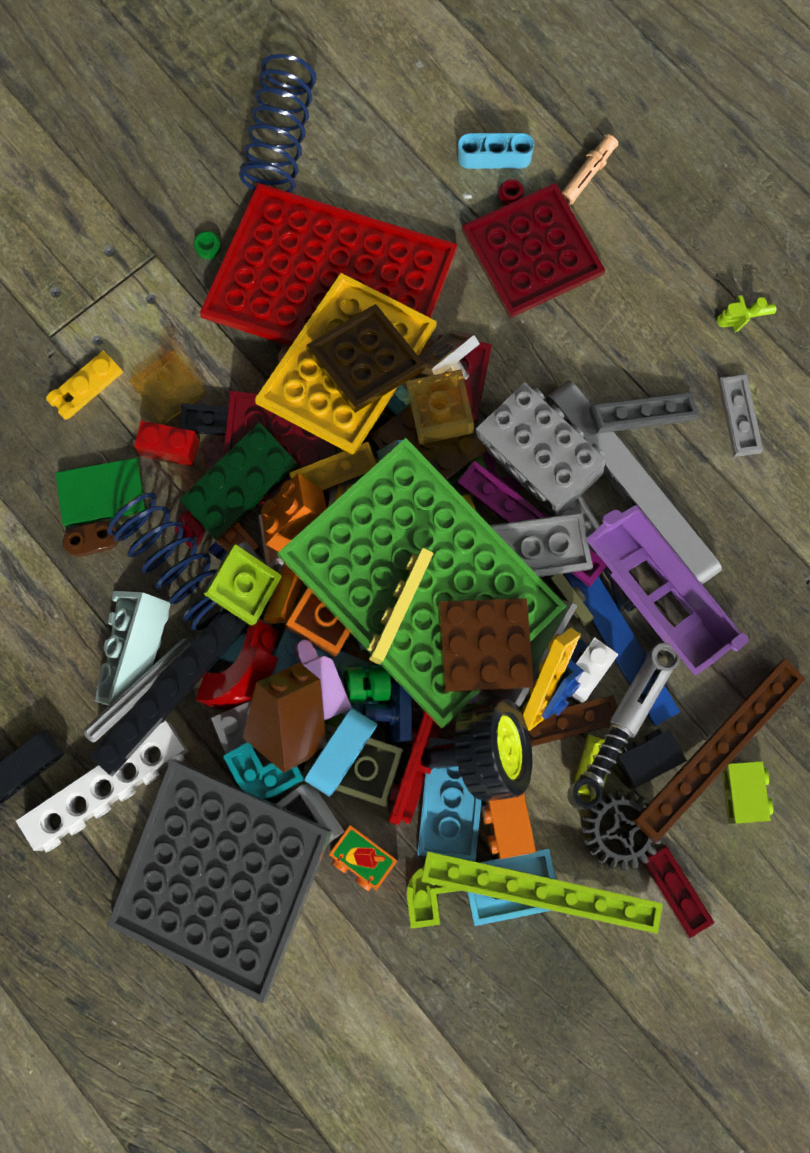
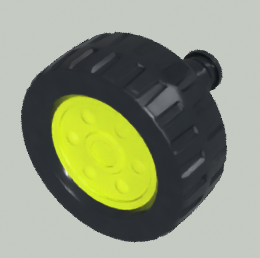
(489, 750)

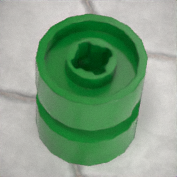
(377, 683)

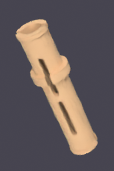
(595, 160)

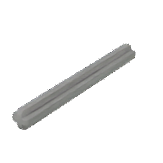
(133, 694)

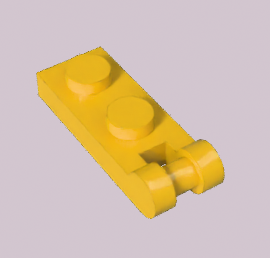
(84, 385)

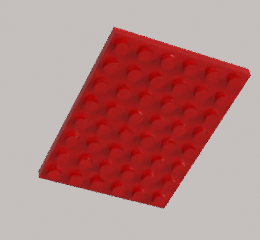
(297, 248)

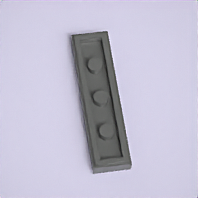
(643, 412)

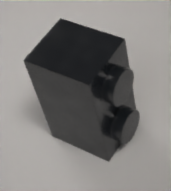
(650, 758)

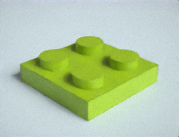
(242, 584)

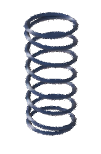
(274, 166)
(133, 524)

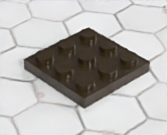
(365, 358)
(446, 455)

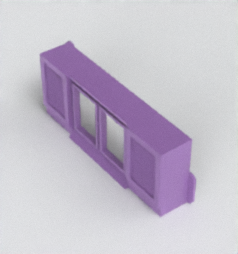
(631, 539)

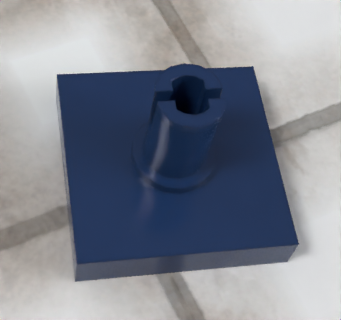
(395, 713)

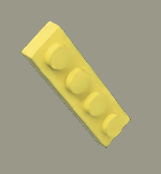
(393, 617)

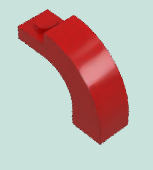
(238, 682)

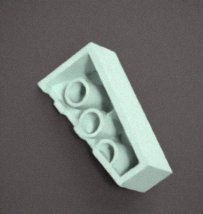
(132, 643)

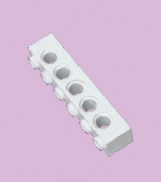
(36, 823)

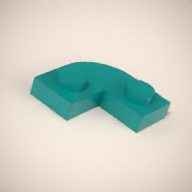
(256, 778)

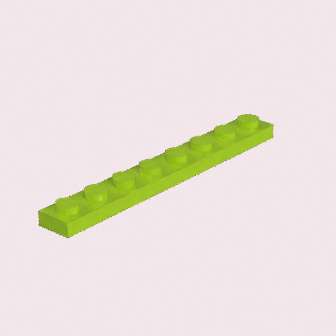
(542, 892)

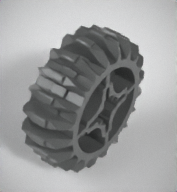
(626, 843)

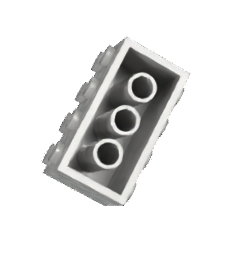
(541, 449)

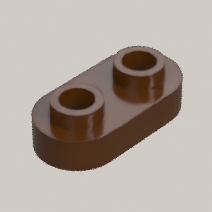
(89, 539)

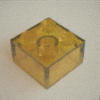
(440, 406)

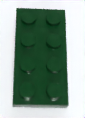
(238, 481)

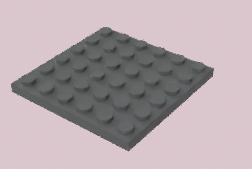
(219, 879)

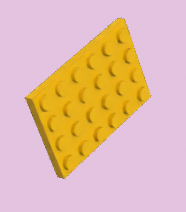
(302, 390)

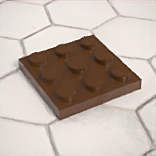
(485, 645)

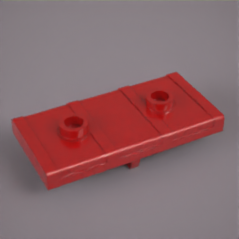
(408, 792)

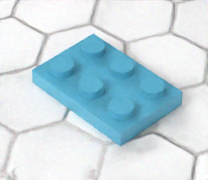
(491, 909)

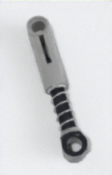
(625, 723)

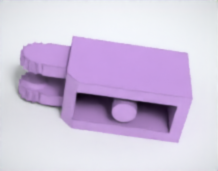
(333, 694)

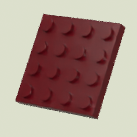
(533, 250)
(299, 443)

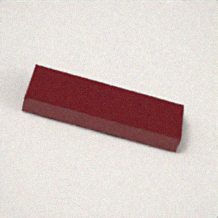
(678, 892)

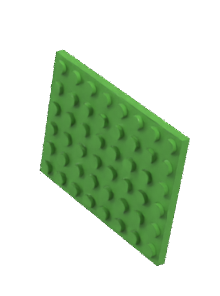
(361, 551)

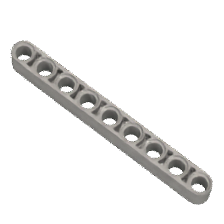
(636, 485)

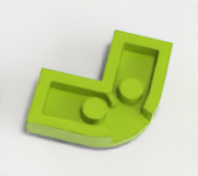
(423, 901)

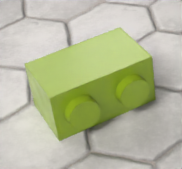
(747, 793)

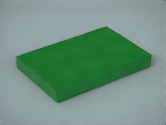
(99, 491)

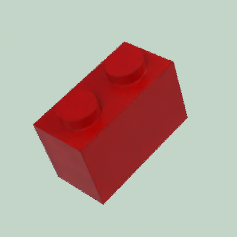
(167, 443)

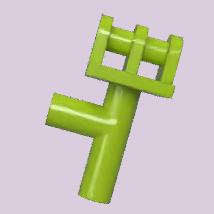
(739, 315)

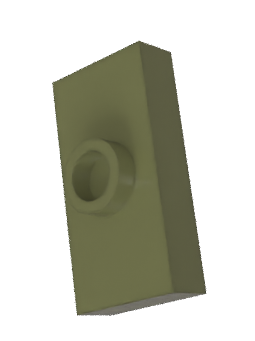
(574, 596)

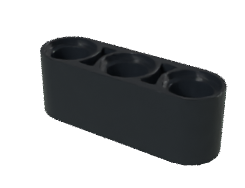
(28, 763)

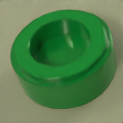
(207, 245)

